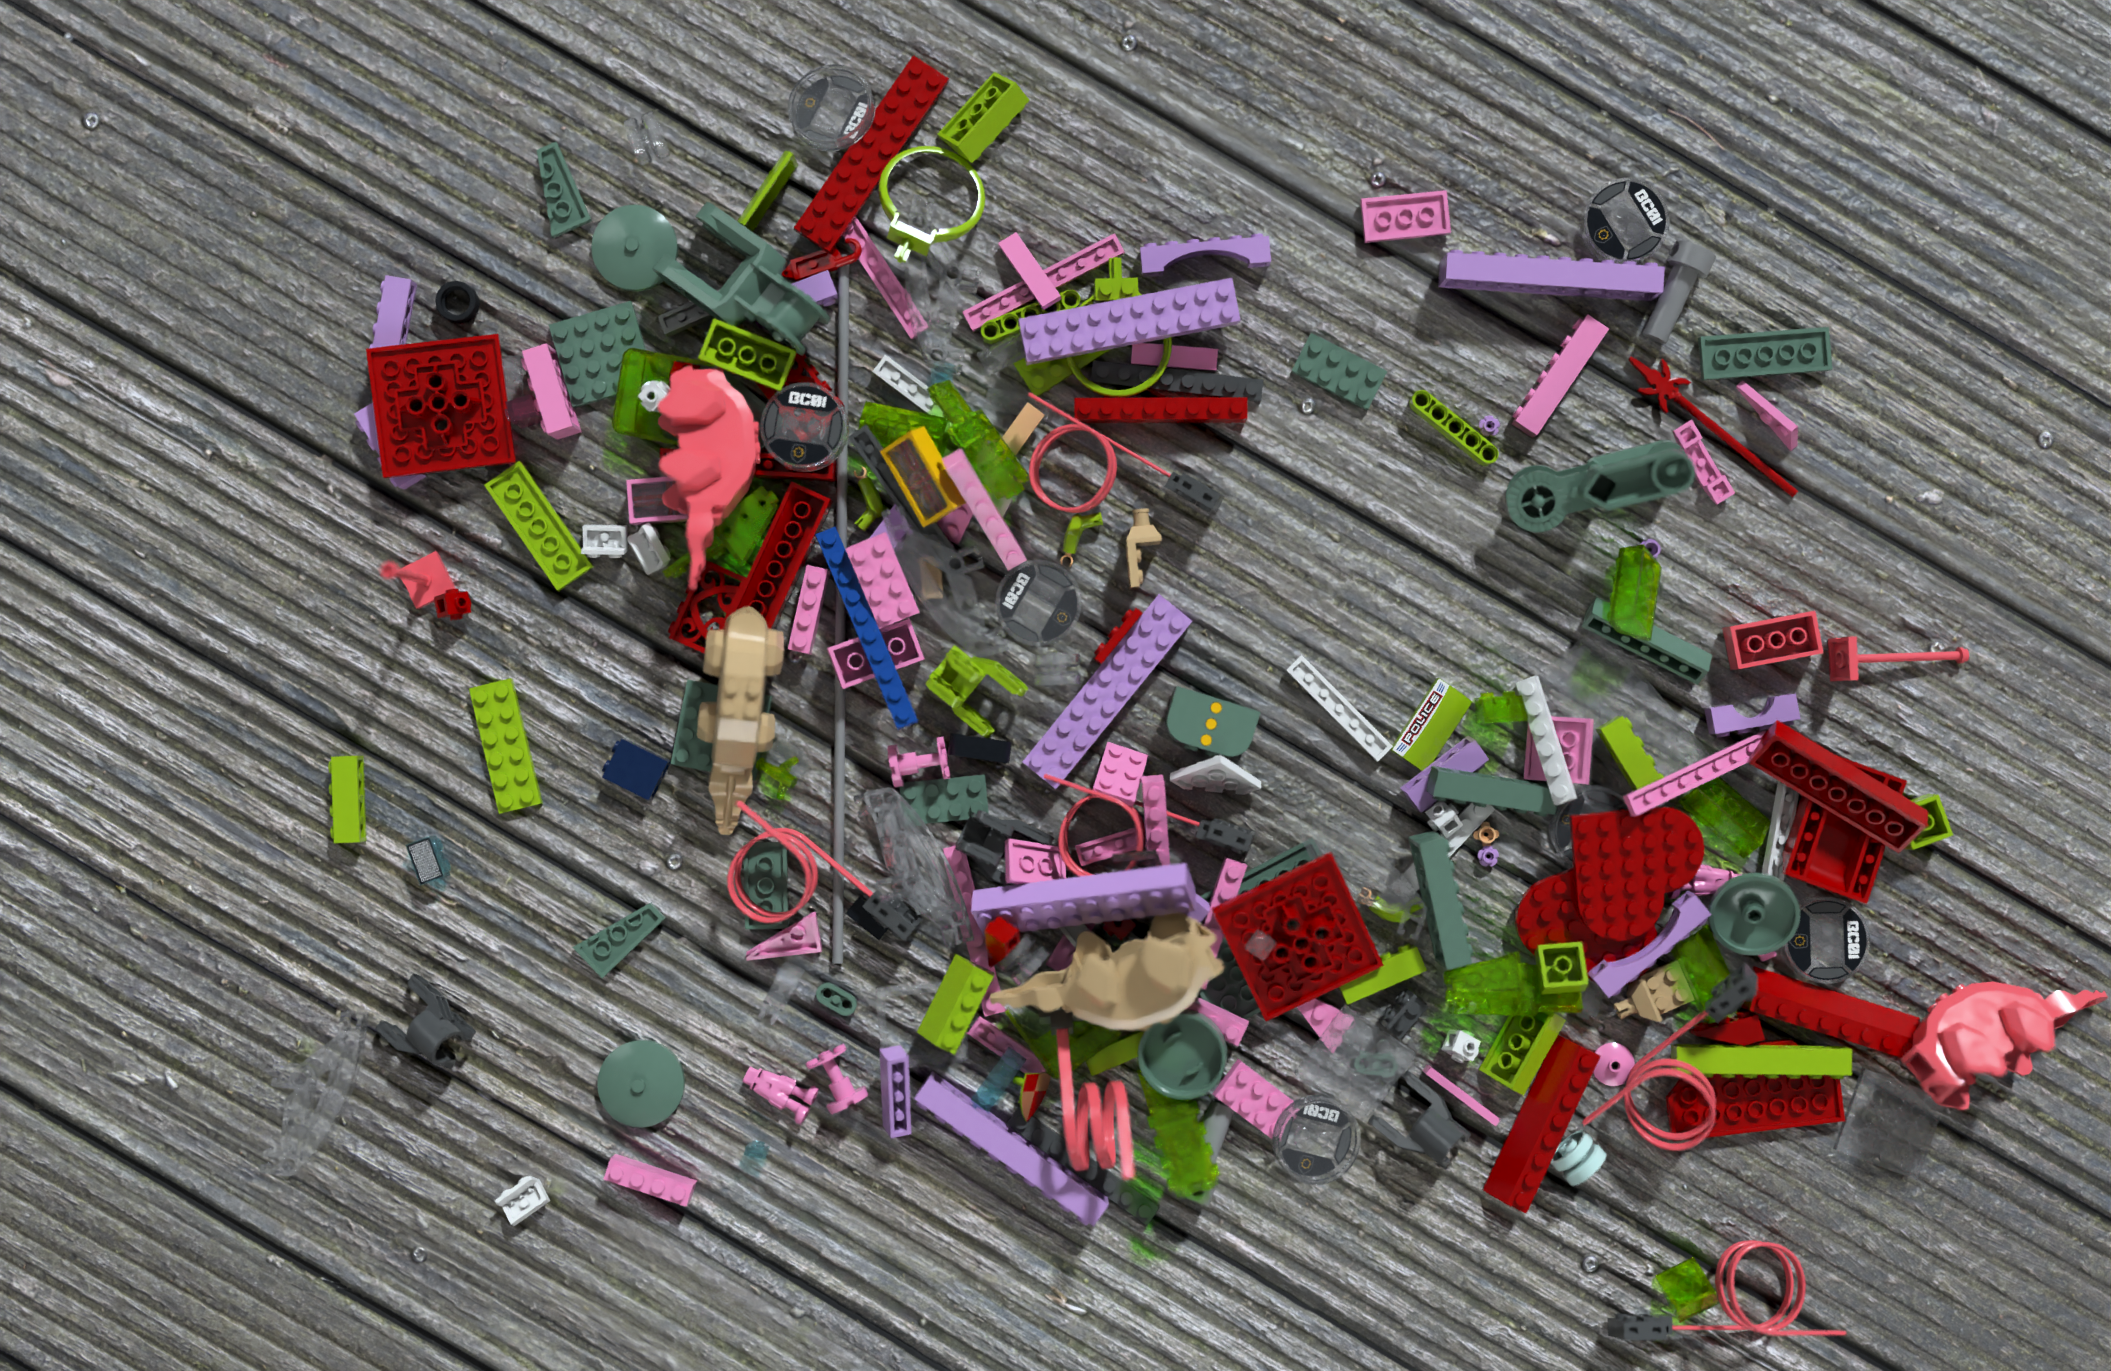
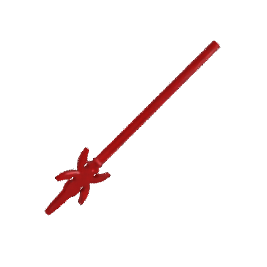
(1665, 387)

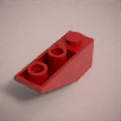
(1000, 940)
(1739, 1030)

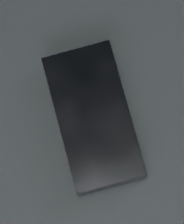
(865, 919)

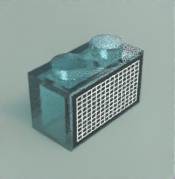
(428, 859)

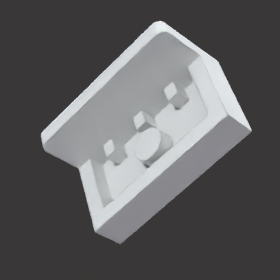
(604, 540)
(649, 549)
(523, 1199)

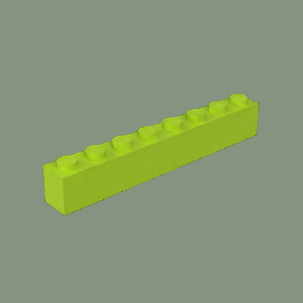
(1765, 1059)

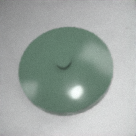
(630, 245)
(1754, 914)
(641, 1083)

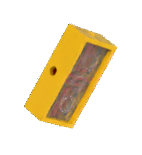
(923, 476)

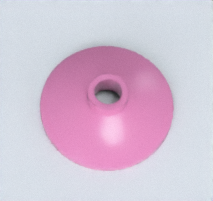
(1612, 1053)

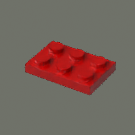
(1117, 635)

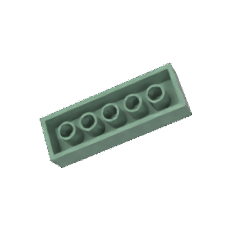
(1440, 896)

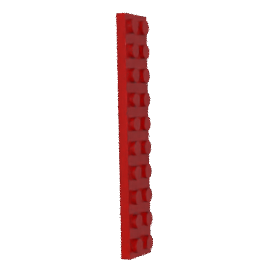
(865, 160)

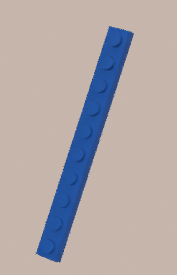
(866, 628)

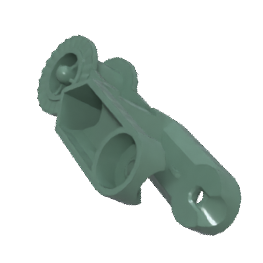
(753, 290)
(1543, 497)

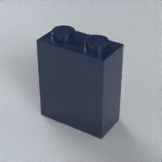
(635, 769)

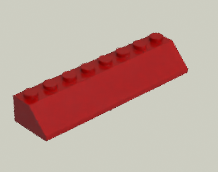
(783, 553)
(1839, 787)
(1832, 1013)
(1541, 1123)

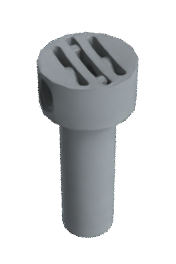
(1688, 263)
(1216, 1123)

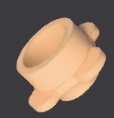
(1492, 834)

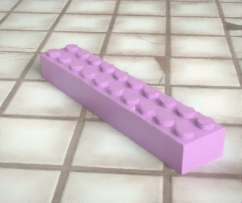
(1551, 276)
(1129, 321)
(1107, 690)
(1087, 899)
(1011, 1148)

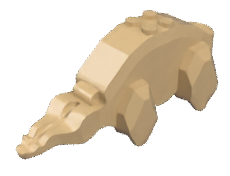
(735, 723)
(1128, 987)

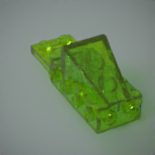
(971, 432)
(744, 533)
(1503, 988)
(1181, 1142)

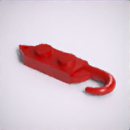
(820, 261)

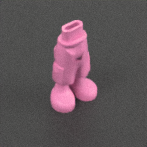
(1705, 881)
(778, 1091)

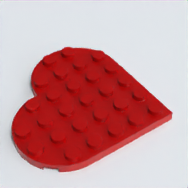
(1629, 864)
(1551, 917)

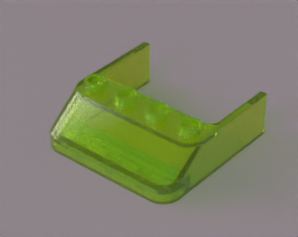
(636, 369)
(1083, 1043)

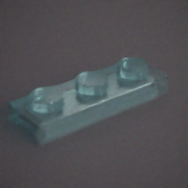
(998, 1079)

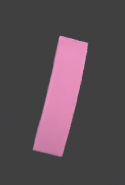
(1706, 472)

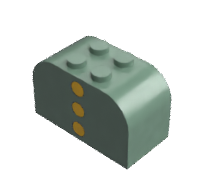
(1210, 723)

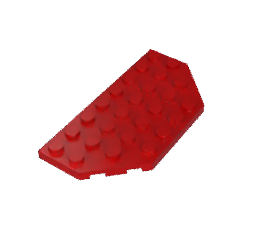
(1756, 1103)

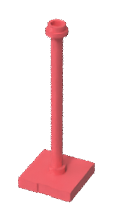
(422, 578)
(1845, 660)

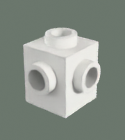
(658, 388)
(1443, 818)
(1461, 1045)

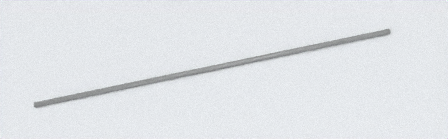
(840, 628)

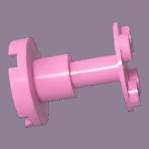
(910, 763)
(840, 1086)

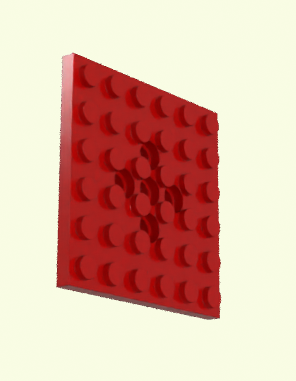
(475, 432)
(1316, 900)

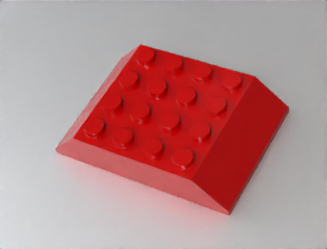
(1832, 851)

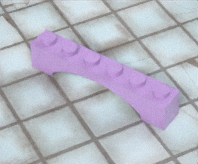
(1253, 251)
(1686, 915)

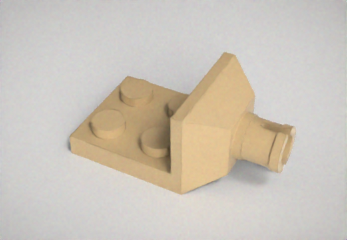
(1140, 535)
(1656, 993)

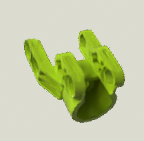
(958, 678)

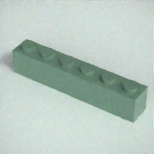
(1662, 649)
(1490, 790)

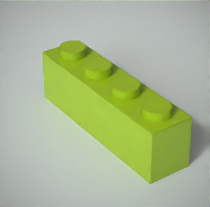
(1628, 752)
(347, 799)
(1397, 968)

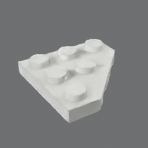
(1215, 776)

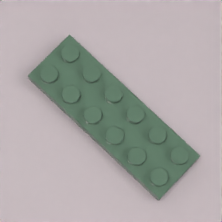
(1765, 353)

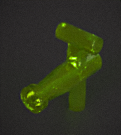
(780, 774)

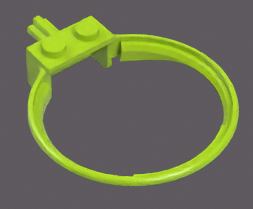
(911, 238)
(1114, 289)

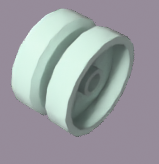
(1578, 1157)

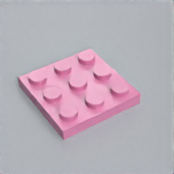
(1576, 744)

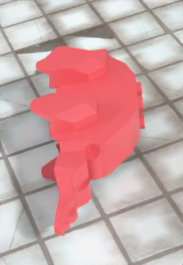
(713, 456)
(1986, 1032)

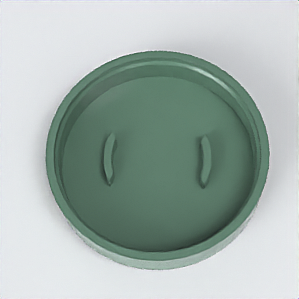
(1183, 1055)

